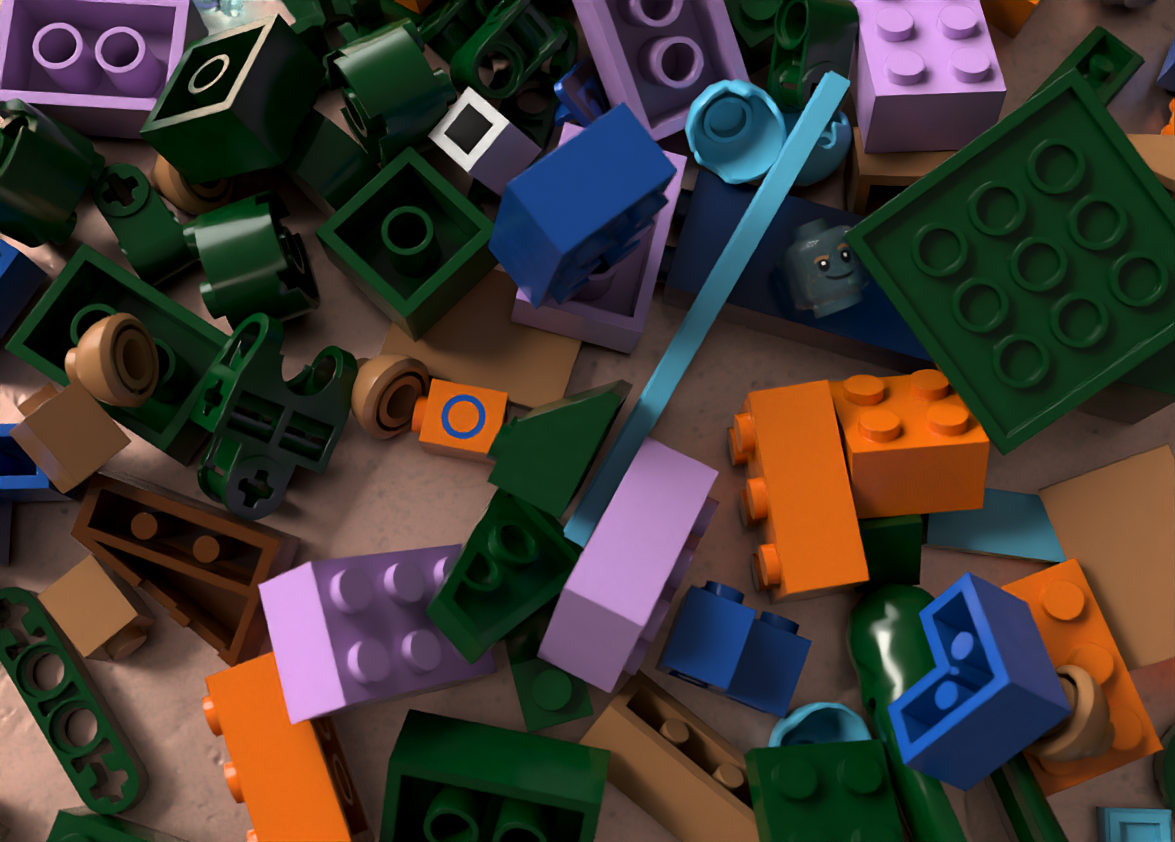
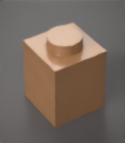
(67, 434)
(98, 610)

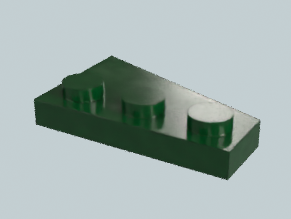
(502, 575)

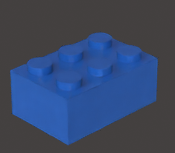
(581, 207)

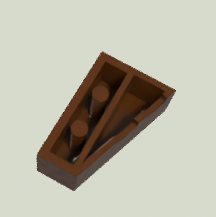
(187, 557)

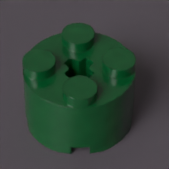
(389, 90)
(42, 175)
(252, 261)

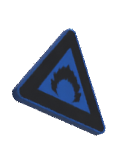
(581, 95)

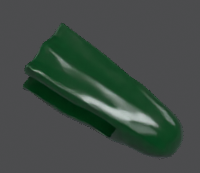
(891, 657)

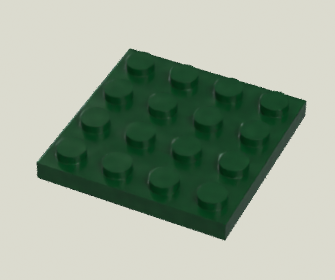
(1031, 261)

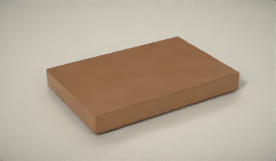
(487, 350)
(1124, 539)

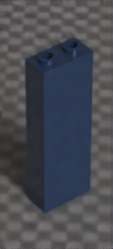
(759, 299)

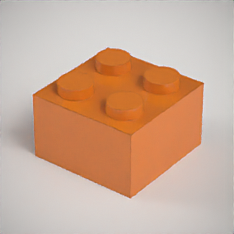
(909, 445)

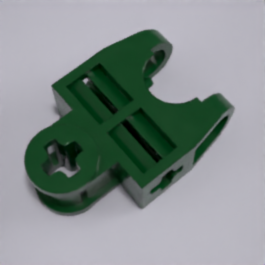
(259, 450)

